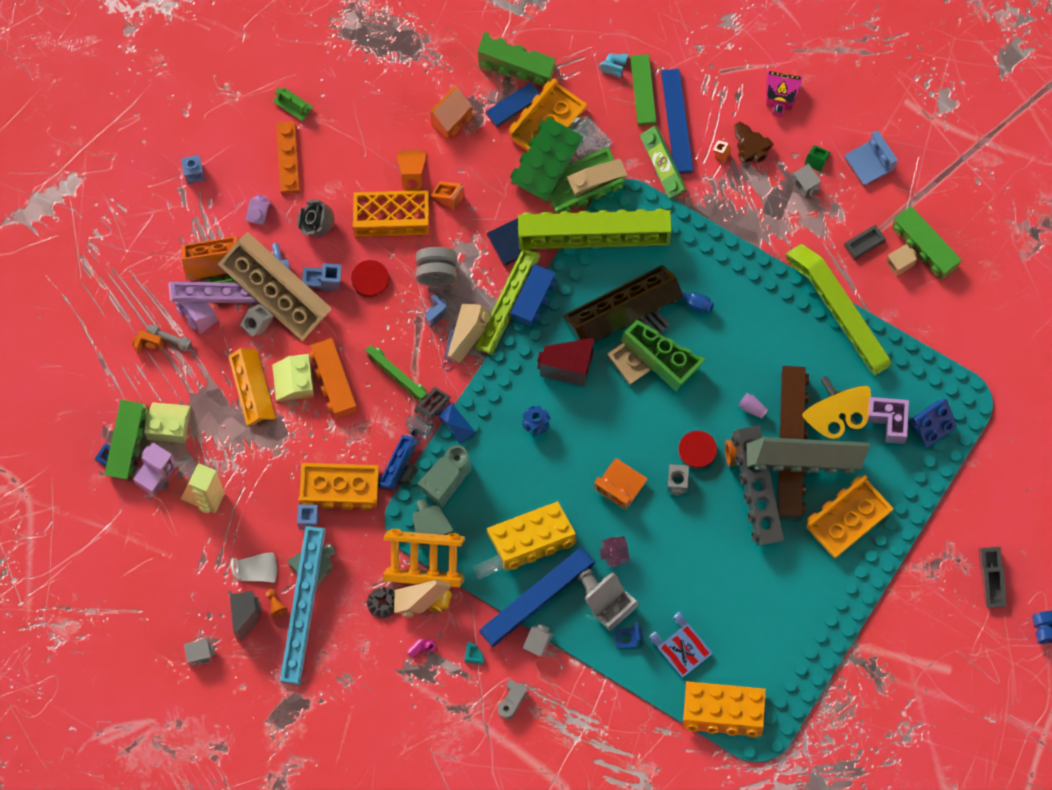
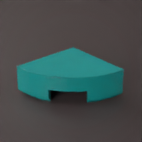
(473, 654)

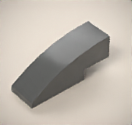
(992, 576)

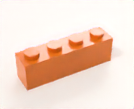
(333, 378)

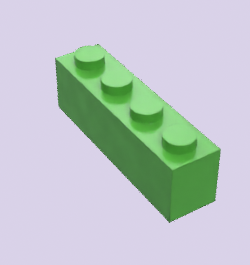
(926, 243)

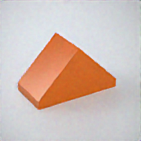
(448, 194)

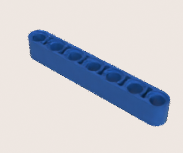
(536, 597)

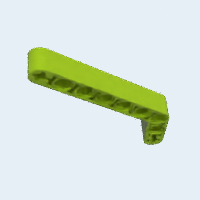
(840, 306)

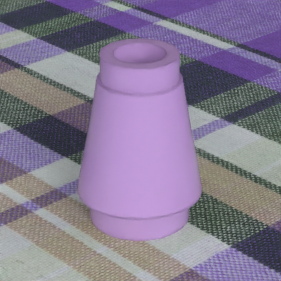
(753, 406)

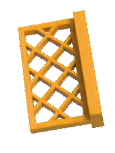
(391, 226)

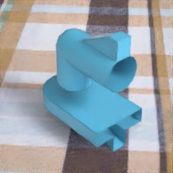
(613, 69)

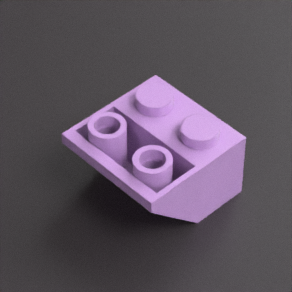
(199, 315)

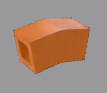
(722, 151)

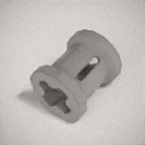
(587, 580)

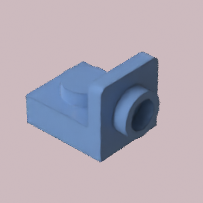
(436, 313)

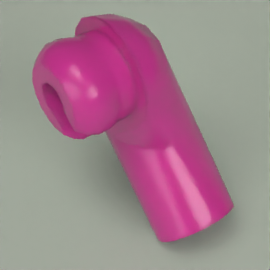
(422, 645)

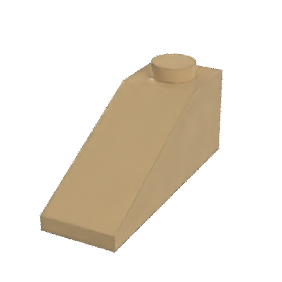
(596, 177)
(469, 328)
(417, 598)

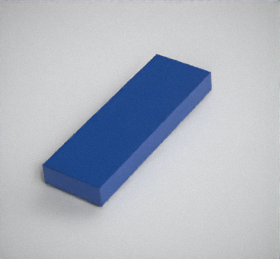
(512, 104)
(398, 462)

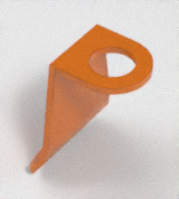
(411, 166)

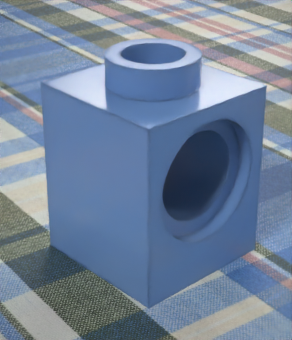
(193, 169)

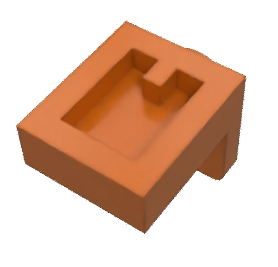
(150, 340)

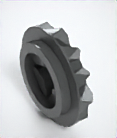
(373, 604)

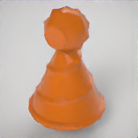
(277, 607)

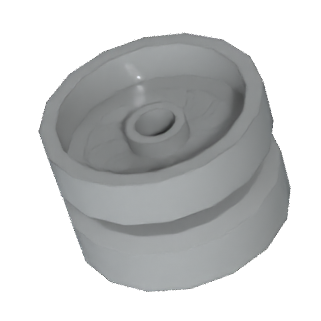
(436, 266)

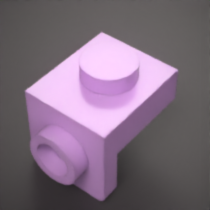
(258, 209)

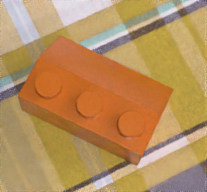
(202, 257)

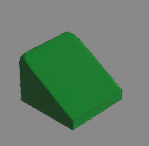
(817, 158)

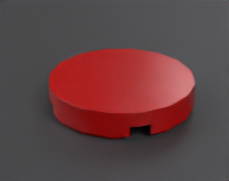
(370, 278)
(697, 449)

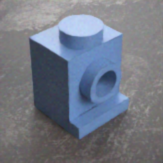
(307, 516)

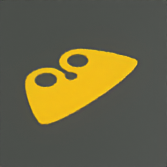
(845, 402)

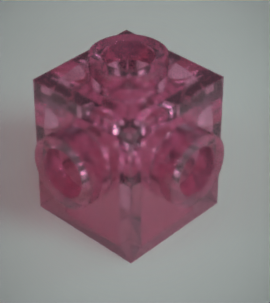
(614, 551)

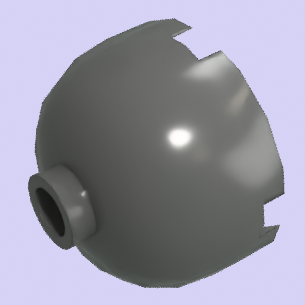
(315, 219)

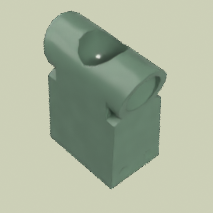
(446, 475)

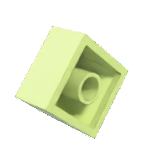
(293, 378)
(167, 422)

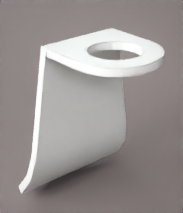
(255, 568)

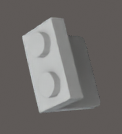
(610, 602)

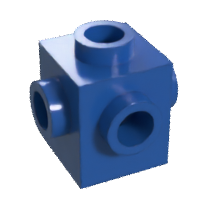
(539, 426)

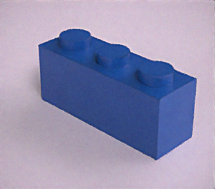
(533, 296)

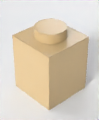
(901, 260)

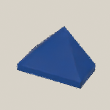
(456, 423)

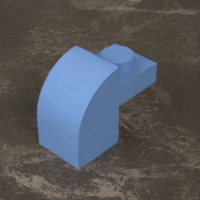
(325, 279)

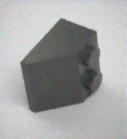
(245, 613)

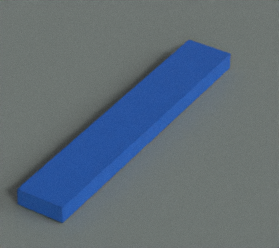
(676, 120)

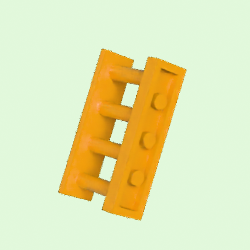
(414, 574)

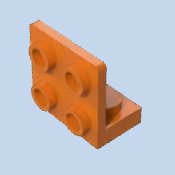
(620, 483)

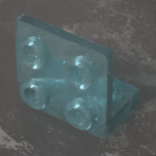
(593, 139)

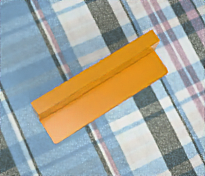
(251, 386)

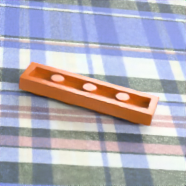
(287, 157)

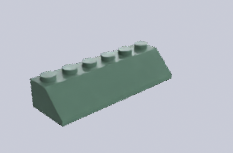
(807, 455)

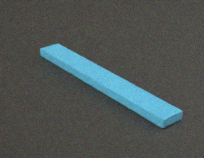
(302, 605)

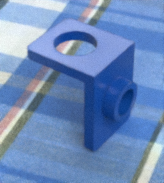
(635, 633)

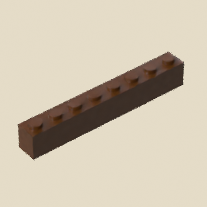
(792, 427)

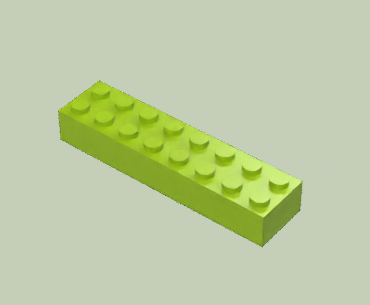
(594, 229)

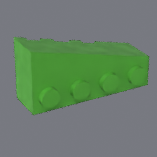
(514, 61)
(661, 354)
(126, 440)

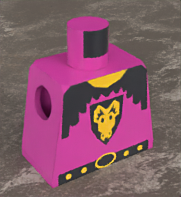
(781, 91)

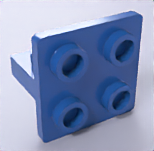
(933, 422)

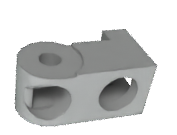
(514, 698)

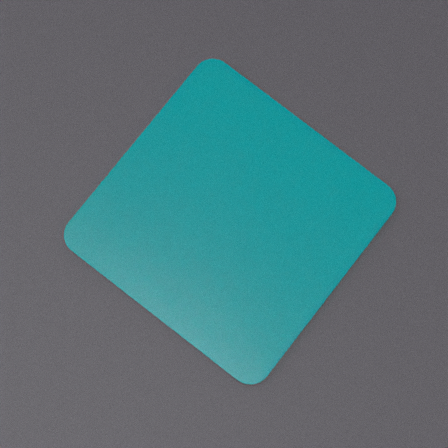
(767, 611)

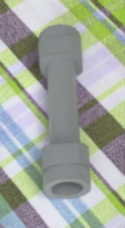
(183, 344)

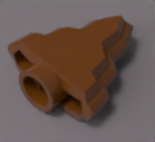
(751, 144)

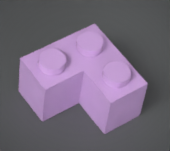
(893, 414)
(156, 469)

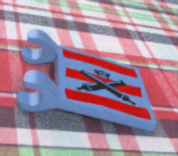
(684, 648)

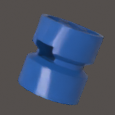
(1043, 623)

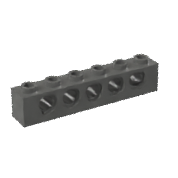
(766, 495)

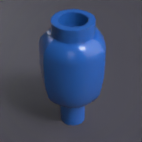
(698, 302)

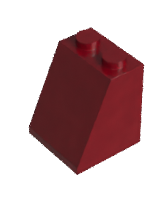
(567, 361)

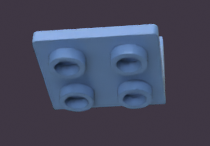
(872, 159)

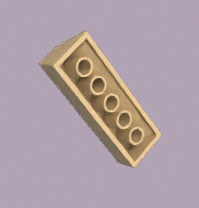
(274, 286)

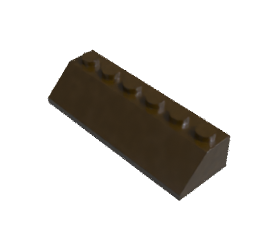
(624, 305)

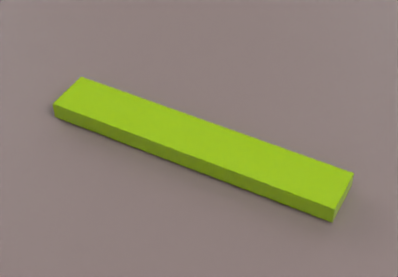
(502, 310)

